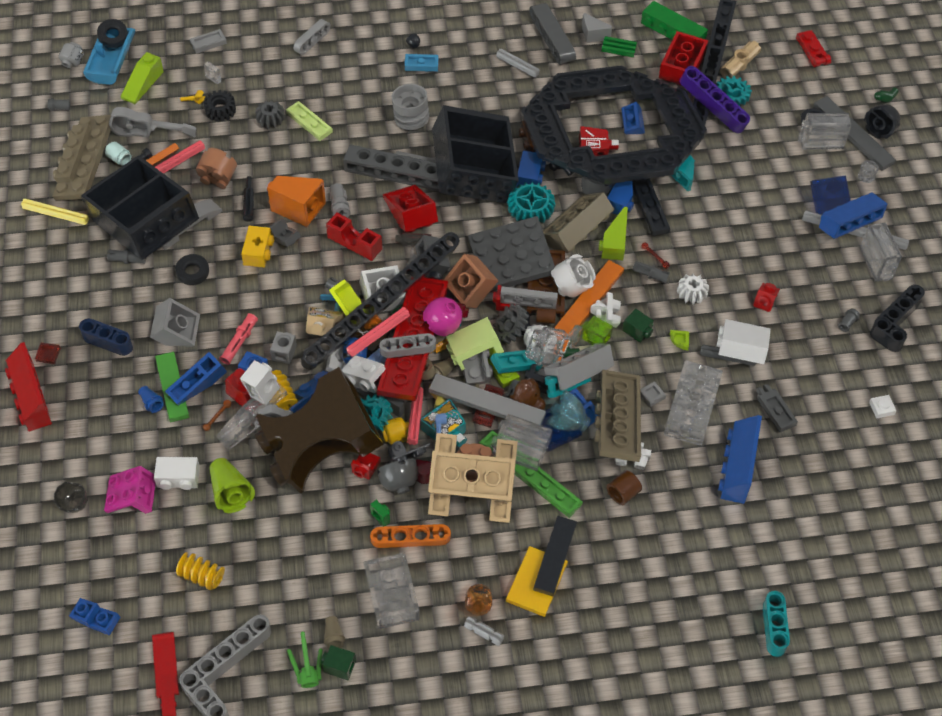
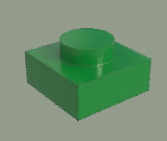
(380, 512)

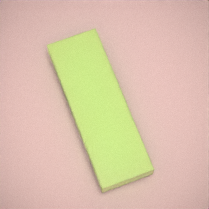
(309, 121)

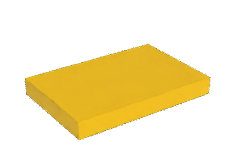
(522, 590)

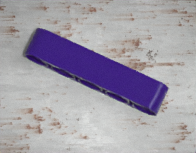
(714, 99)

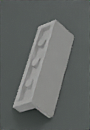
(581, 365)

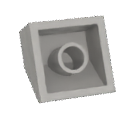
(175, 324)

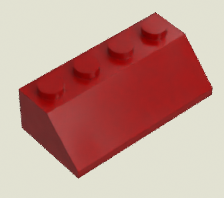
(27, 389)

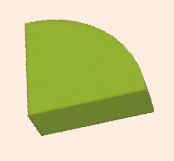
(680, 339)

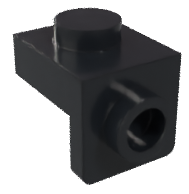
(540, 379)

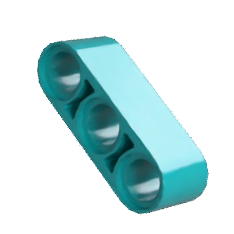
(774, 632)

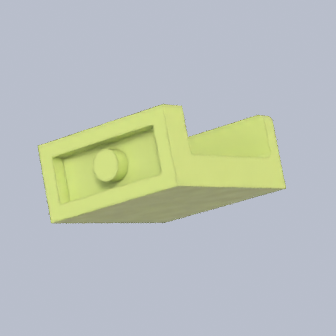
(472, 341)

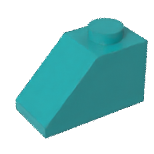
(685, 173)

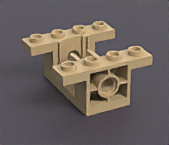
(493, 481)

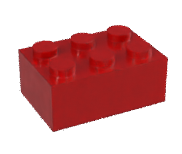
(683, 52)

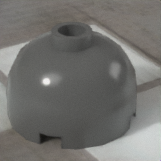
(399, 475)

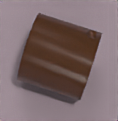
(624, 487)

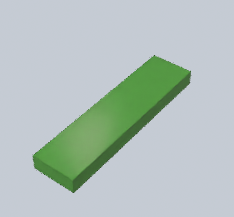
(169, 375)

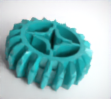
(520, 202)

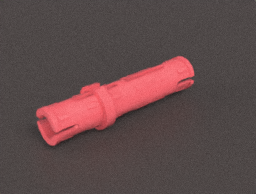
(242, 333)

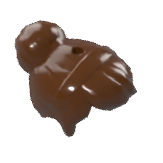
(528, 392)

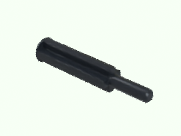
(248, 202)

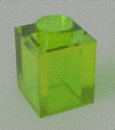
(597, 331)

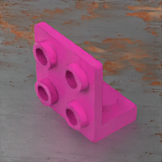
(131, 488)

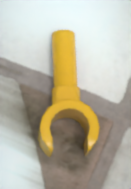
(198, 98)

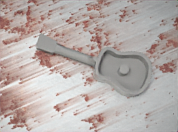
(132, 123)

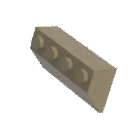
(577, 221)

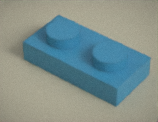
(421, 62)

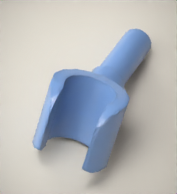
(440, 419)

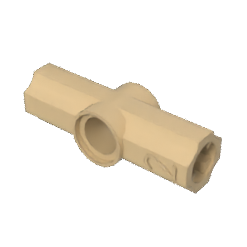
(740, 59)

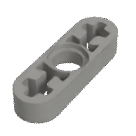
(311, 36)
(414, 350)

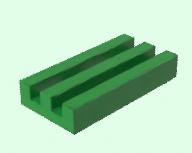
(619, 46)

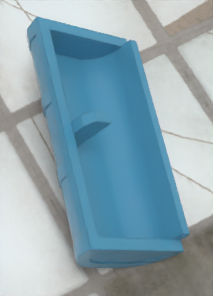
(106, 62)

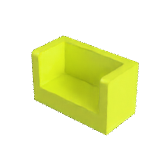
(346, 298)

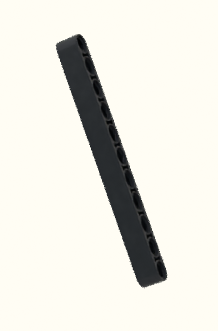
(377, 307)

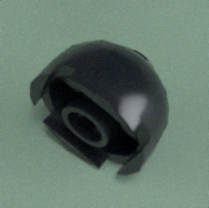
(882, 121)

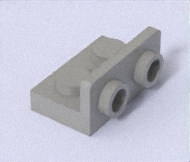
(477, 369)

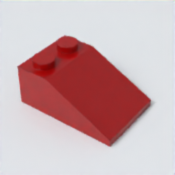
(411, 208)

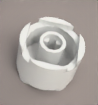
(573, 276)

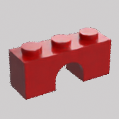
(365, 244)

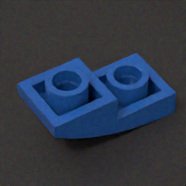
(94, 617)

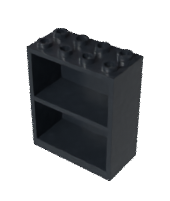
(474, 154)
(140, 207)

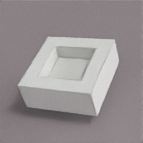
(882, 406)

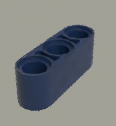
(106, 337)

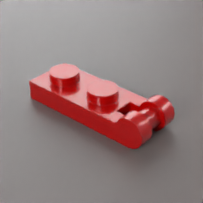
(813, 48)

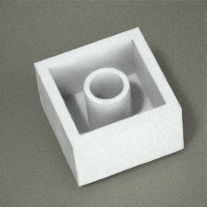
(374, 279)

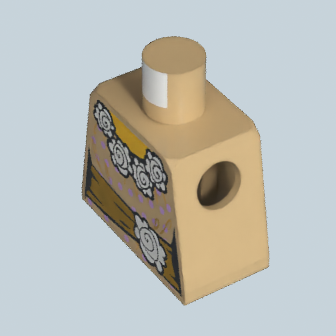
(322, 320)

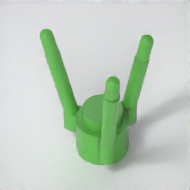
(309, 676)

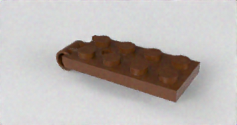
(548, 284)

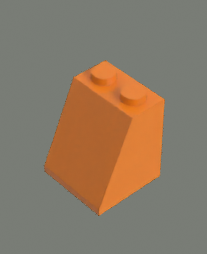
(296, 198)

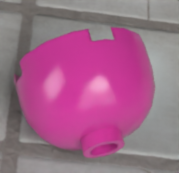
(443, 316)

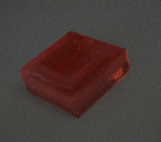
(47, 353)

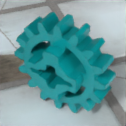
(735, 89)
(380, 410)

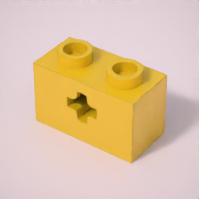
(257, 246)

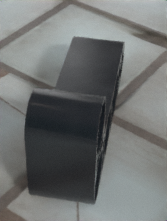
(886, 326)

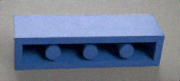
(852, 215)

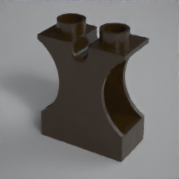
(325, 426)

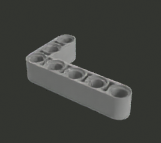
(222, 665)

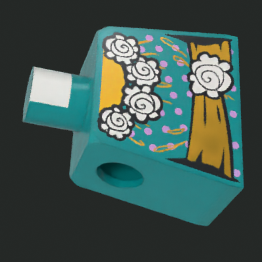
(455, 422)

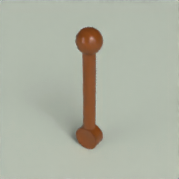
(226, 404)

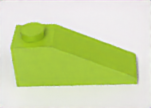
(144, 75)
(614, 238)

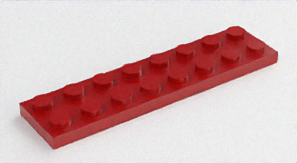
(405, 373)

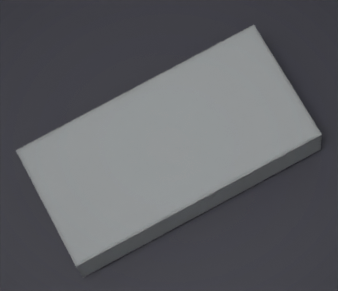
(208, 41)

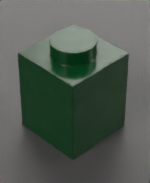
(638, 326)
(338, 662)

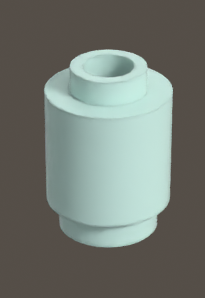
(117, 153)

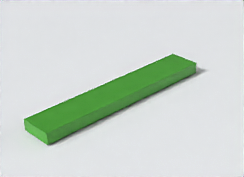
(543, 484)

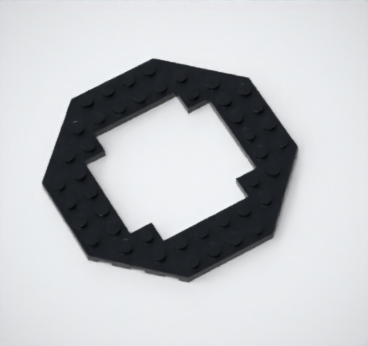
(554, 146)

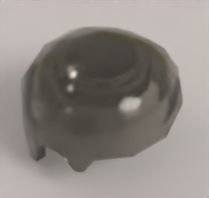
(71, 497)

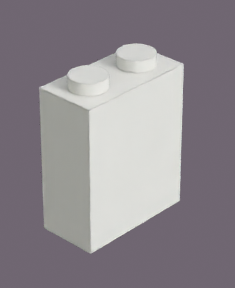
(743, 341)

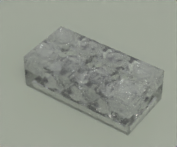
(693, 402)

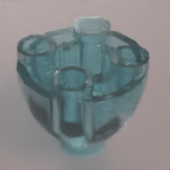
(568, 414)

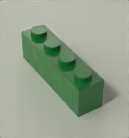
(669, 22)

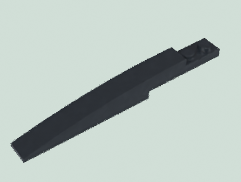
(716, 48)

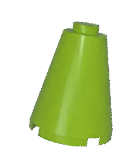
(229, 486)

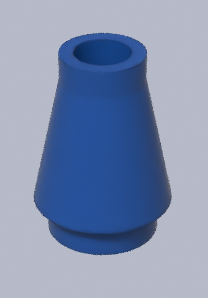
(151, 400)

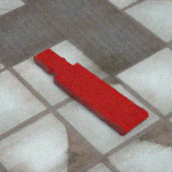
(166, 671)

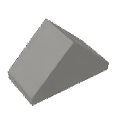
(595, 29)

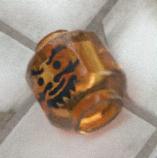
(478, 600)

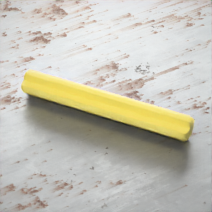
(55, 211)

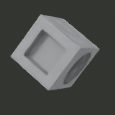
(286, 353)

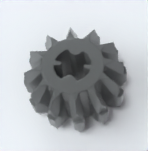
(270, 114)

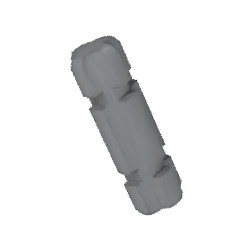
(484, 630)

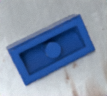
(633, 119)

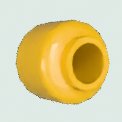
(396, 430)

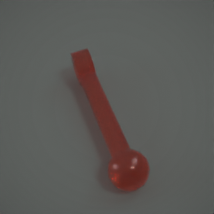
(665, 263)

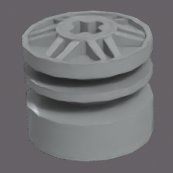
(410, 106)

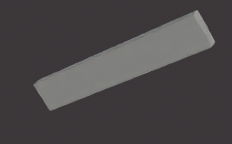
(484, 400)

